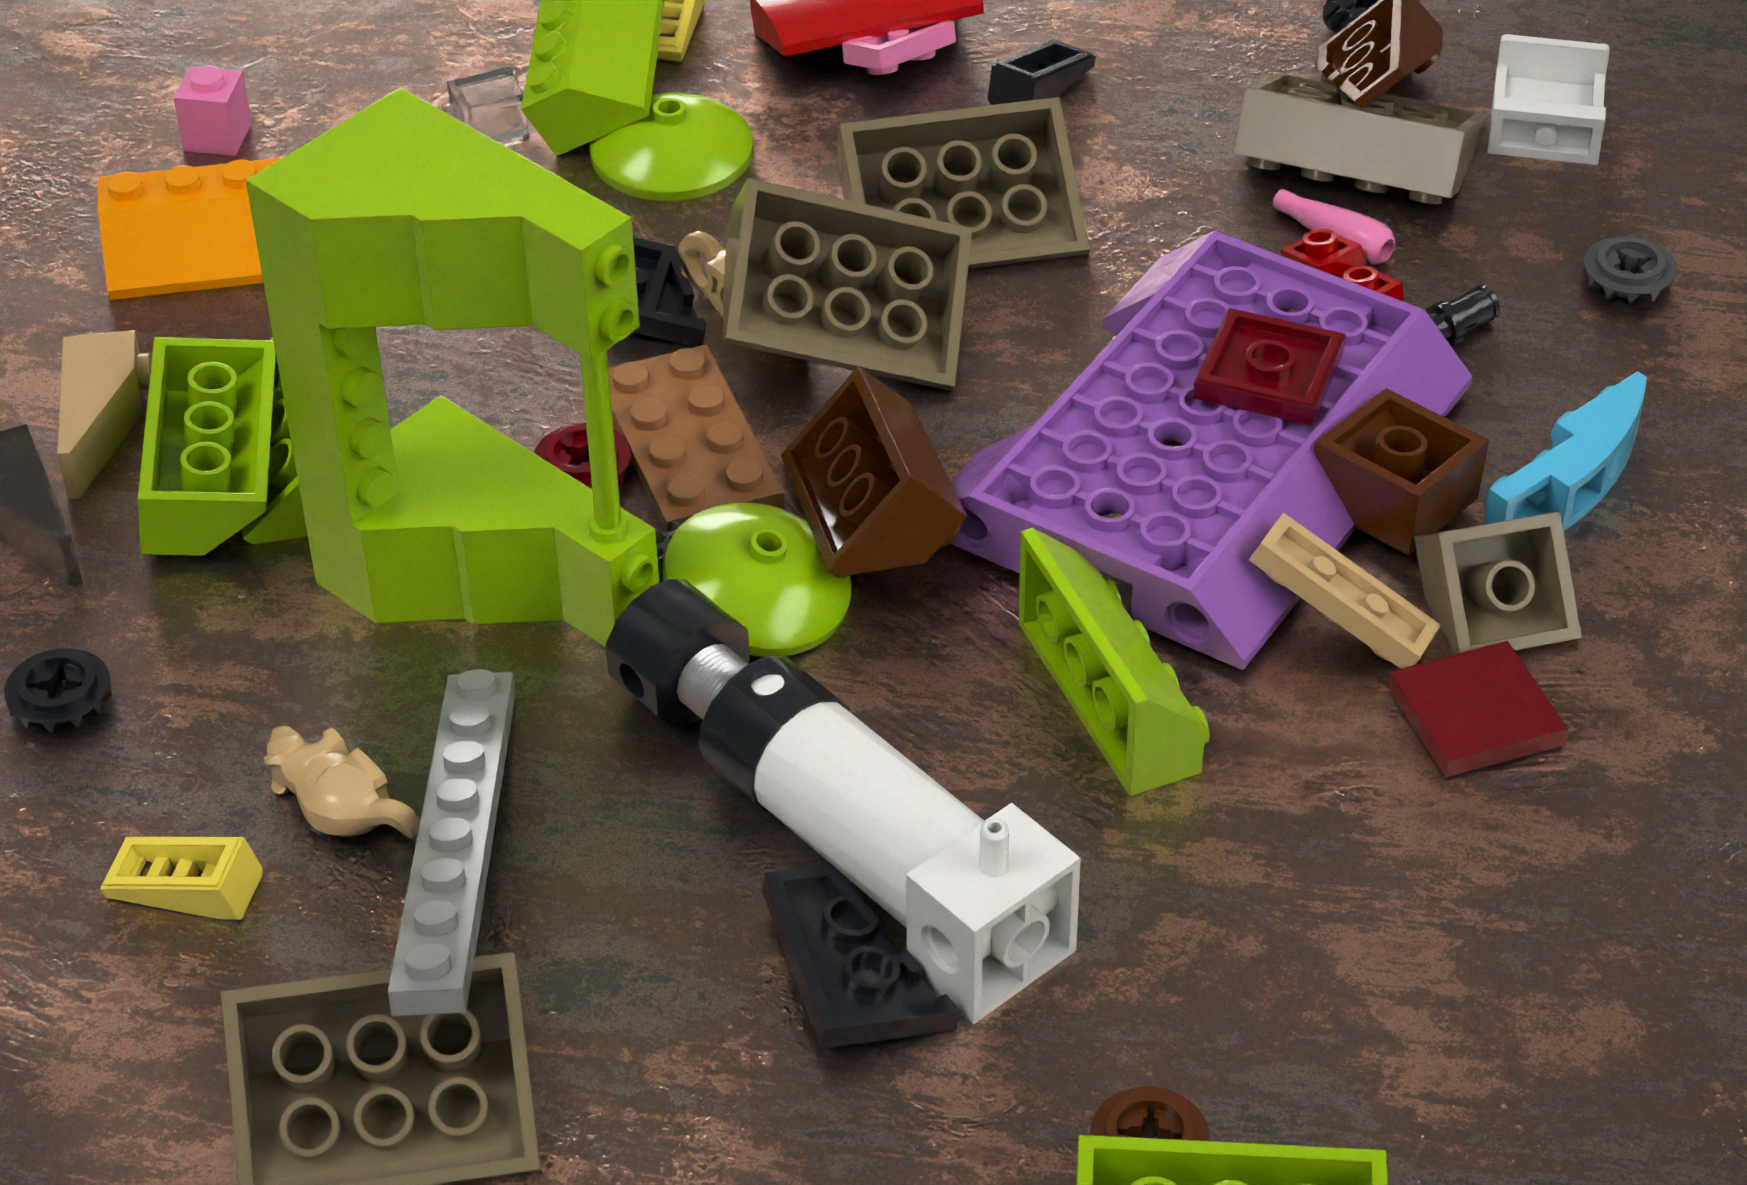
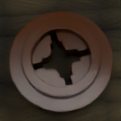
(1131, 1109)

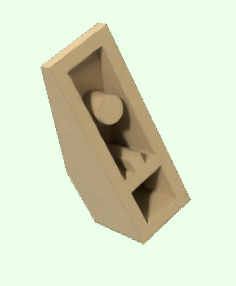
(98, 402)

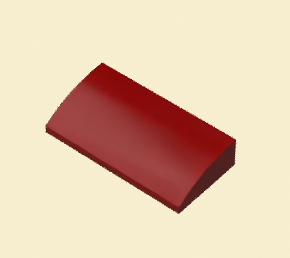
(818, 24)

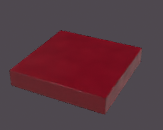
(1269, 366)
(1477, 709)

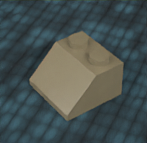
(1500, 583)

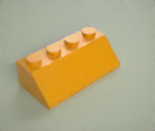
(178, 229)

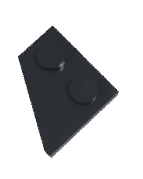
(665, 295)

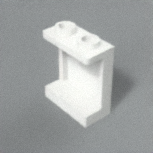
(1549, 99)

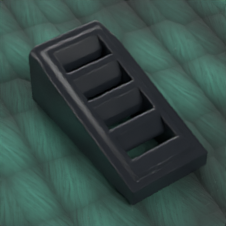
(1038, 72)

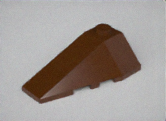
(1381, 49)

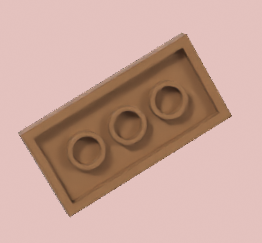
(688, 436)

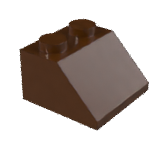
(1402, 468)

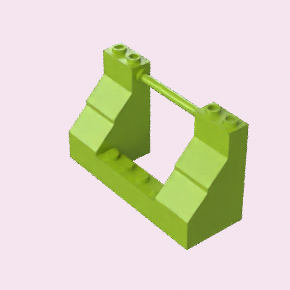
(446, 230)

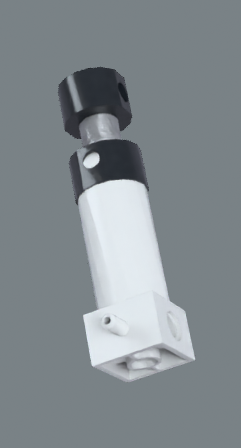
(978, 897)

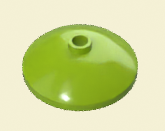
(678, 151)
(762, 573)

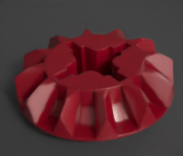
(571, 445)

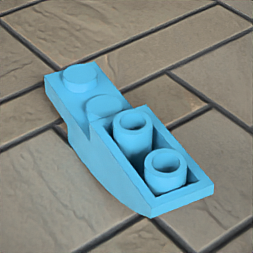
(1583, 463)

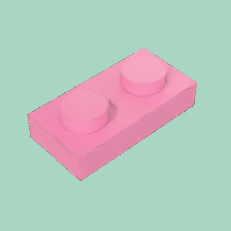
(885, 52)

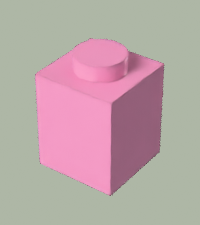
(212, 110)

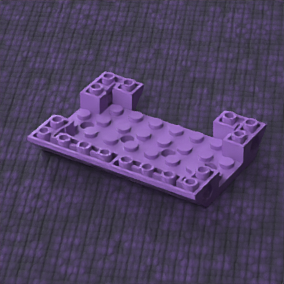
(1207, 504)

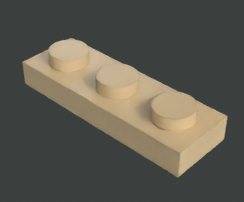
(1344, 593)

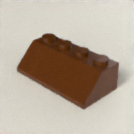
(871, 481)

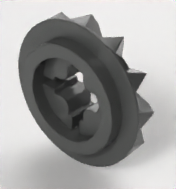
(1634, 255)

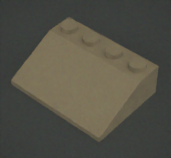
(1380, 146)
(977, 168)
(845, 284)
(364, 1097)

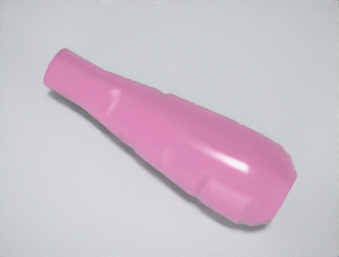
(1373, 235)

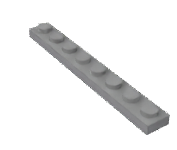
(453, 847)

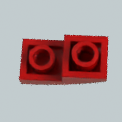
(1341, 258)

